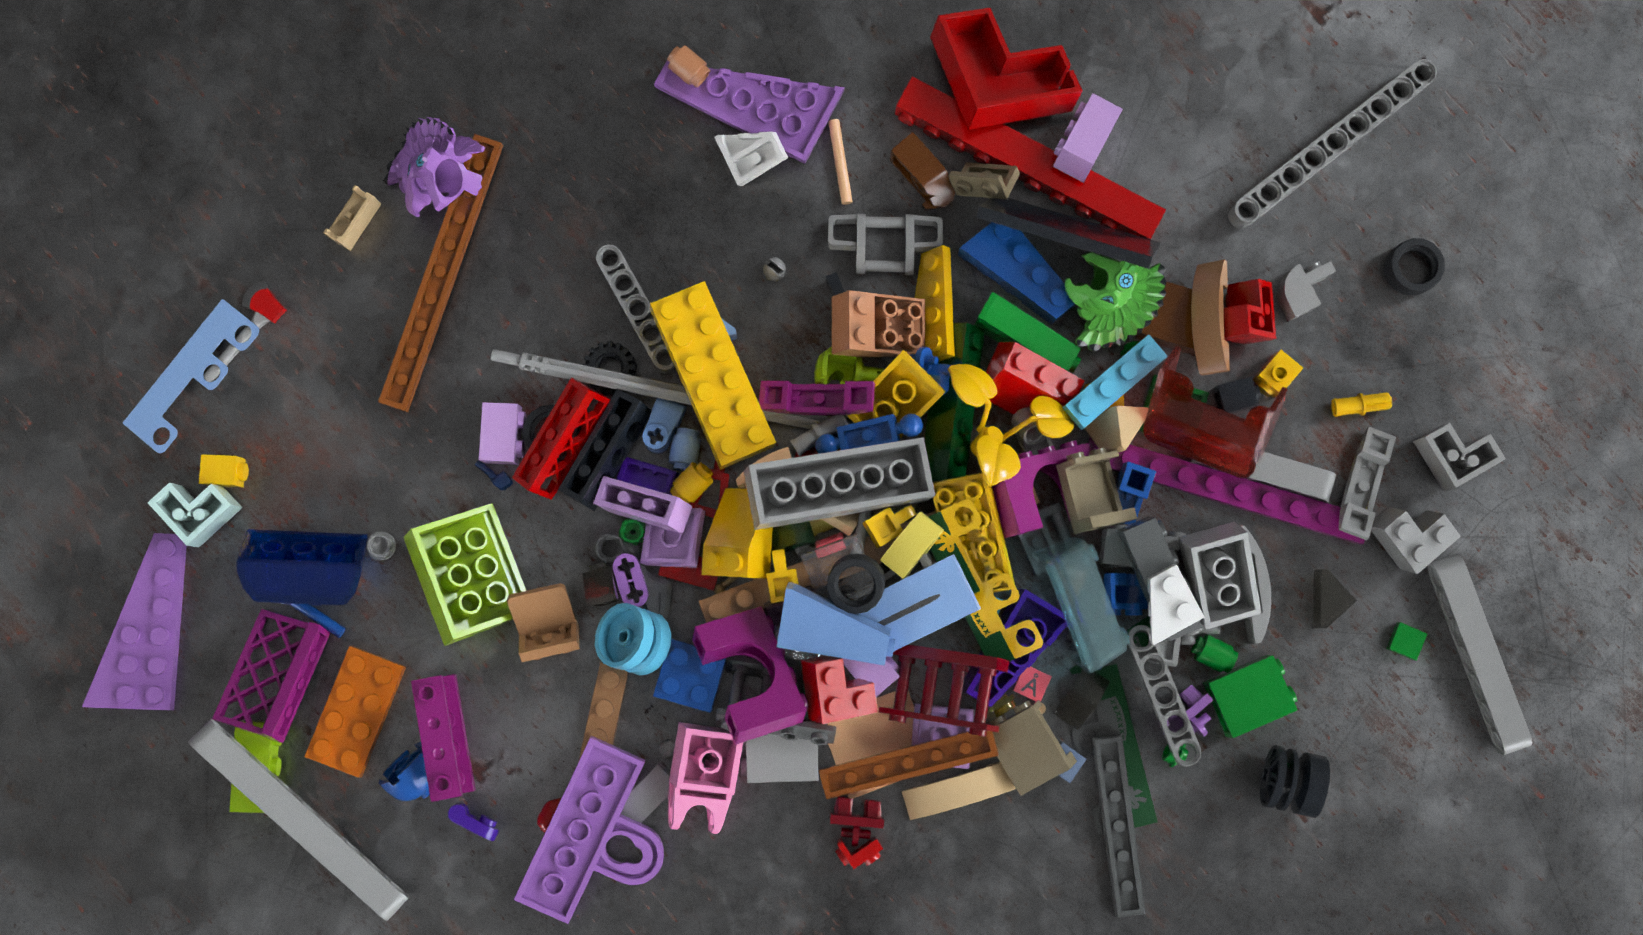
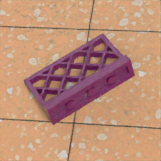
(290, 689)

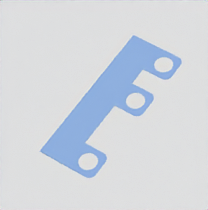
(188, 364)

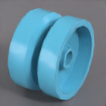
(632, 639)

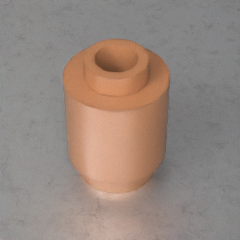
(688, 66)

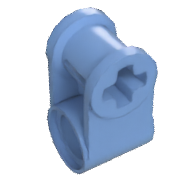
(664, 419)

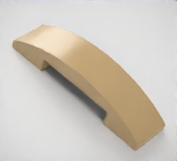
(957, 791)

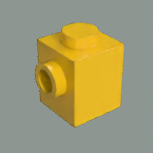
(1277, 373)

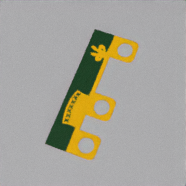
(984, 623)

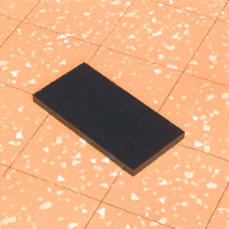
(1070, 230)

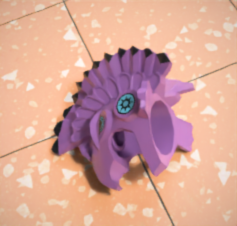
(433, 165)

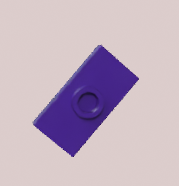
(647, 475)

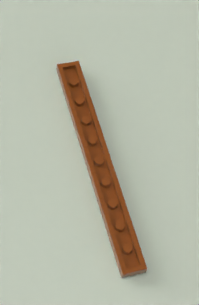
(438, 282)

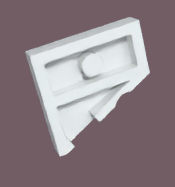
(1170, 604)

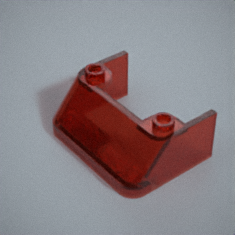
(1204, 430)

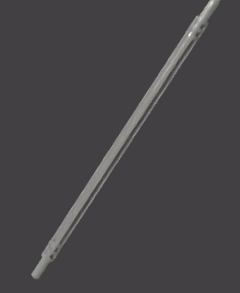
(629, 383)

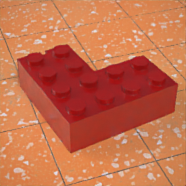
(998, 84)

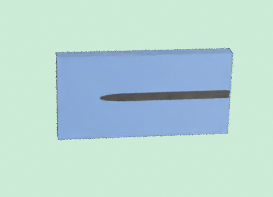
(925, 602)

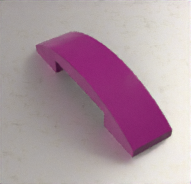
(817, 399)

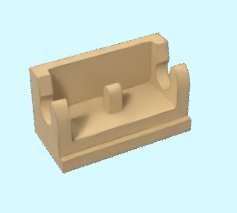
(353, 218)

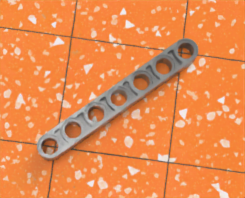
(1479, 654)

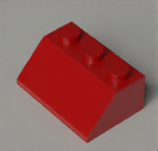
(1026, 375)

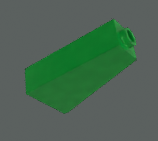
(1010, 324)

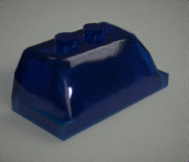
(301, 566)

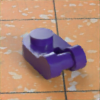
(481, 826)

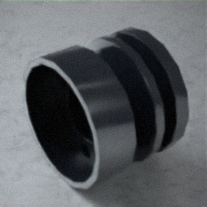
(1295, 781)

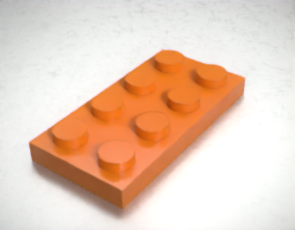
(355, 711)

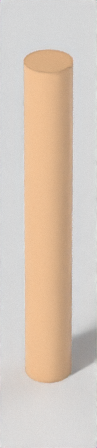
(840, 162)

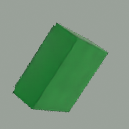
(1406, 641)

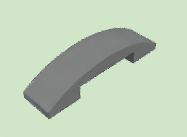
(1363, 483)
(1257, 625)

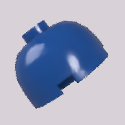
(407, 776)

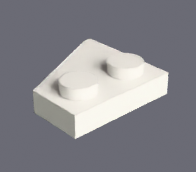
(751, 154)

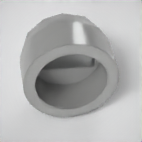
(772, 275)

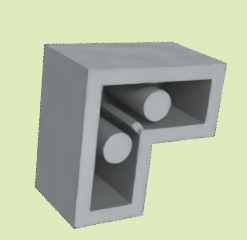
(1454, 462)
(1414, 542)

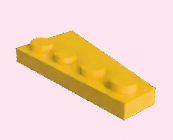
(935, 286)

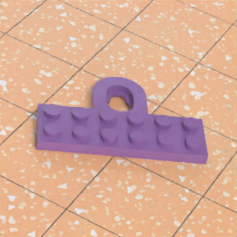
(582, 827)

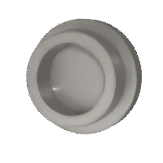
(381, 546)

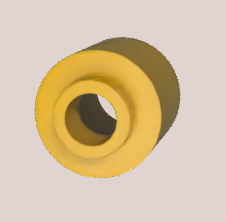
(692, 482)

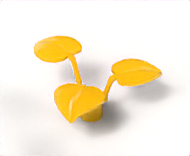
(996, 459)

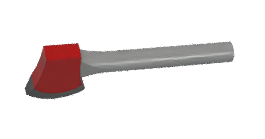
(266, 308)

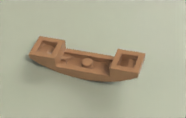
(1208, 317)

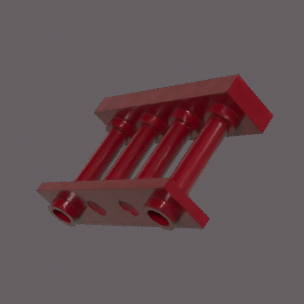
(960, 664)

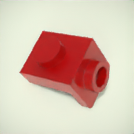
(865, 853)

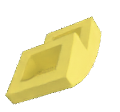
(912, 545)

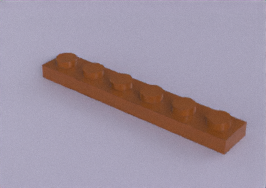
(906, 763)

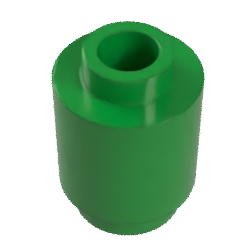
(1214, 653)

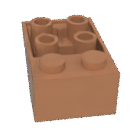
(876, 324)

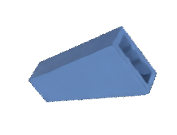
(819, 627)

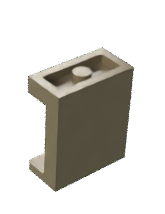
(1092, 491)
(1029, 748)

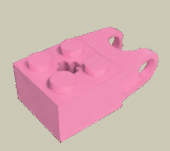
(700, 783)

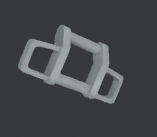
(884, 222)

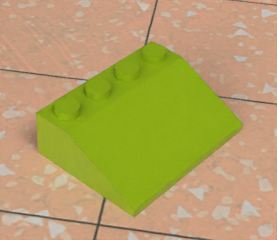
(465, 572)

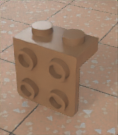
(544, 622)

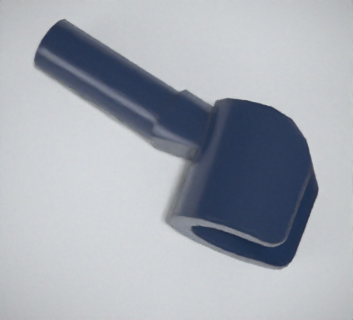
(501, 481)

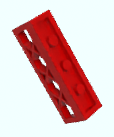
(556, 438)

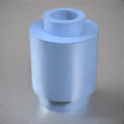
(684, 448)

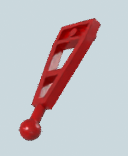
(693, 575)

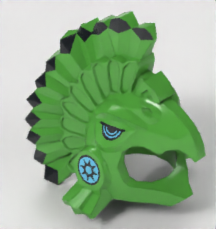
(1117, 302)

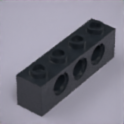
(605, 448)

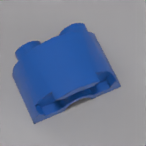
(1125, 593)

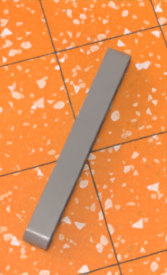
(1341, 134)
(298, 819)

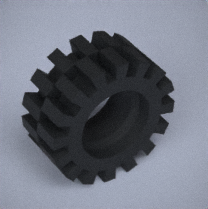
(607, 351)

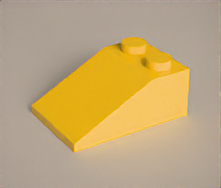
(902, 391)
(733, 544)

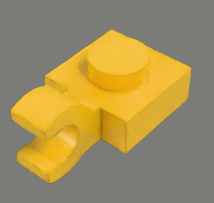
(886, 524)
(779, 579)

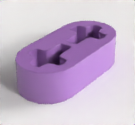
(637, 577)

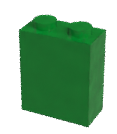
(1251, 696)

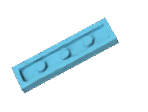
(1114, 382)

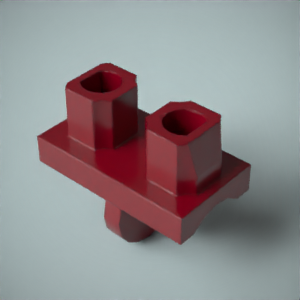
(870, 818)

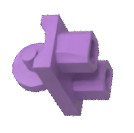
(1196, 702)

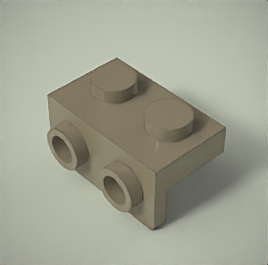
(984, 180)

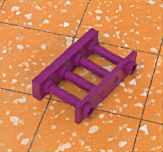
(443, 737)

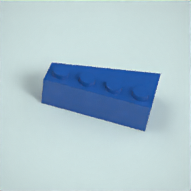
(1019, 270)

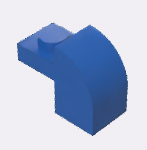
(1133, 486)

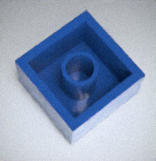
(687, 680)

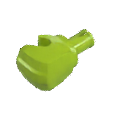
(842, 368)

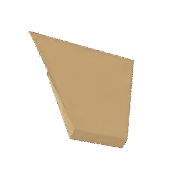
(1116, 427)

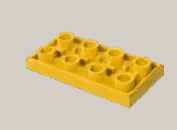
(986, 543)

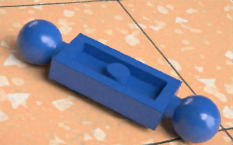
(870, 432)

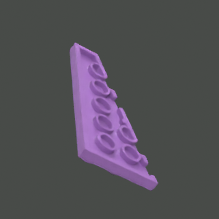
(760, 105)
(144, 646)

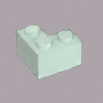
(195, 518)

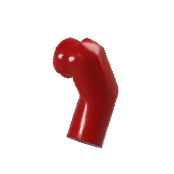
(547, 813)

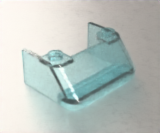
(1084, 603)

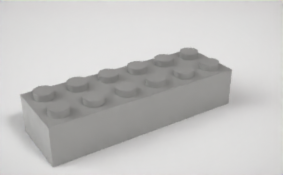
(838, 483)

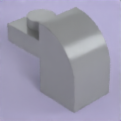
(1296, 290)

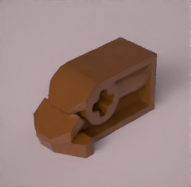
(923, 172)

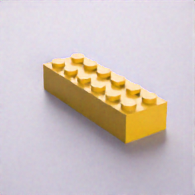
(712, 375)

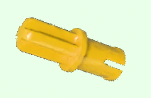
(1361, 404)

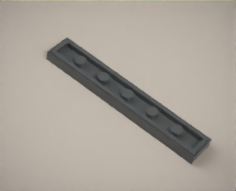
(1118, 826)

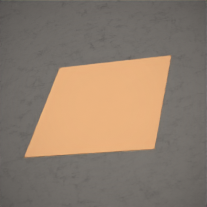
(871, 736)

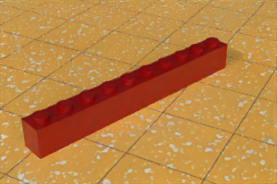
(1001, 145)

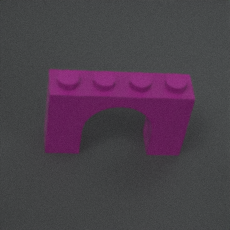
(1015, 496)
(752, 635)

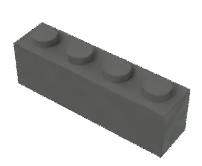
(1149, 554)

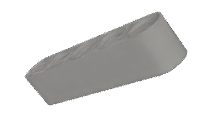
(628, 299)
(1291, 476)
(1164, 711)

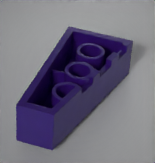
(1049, 623)

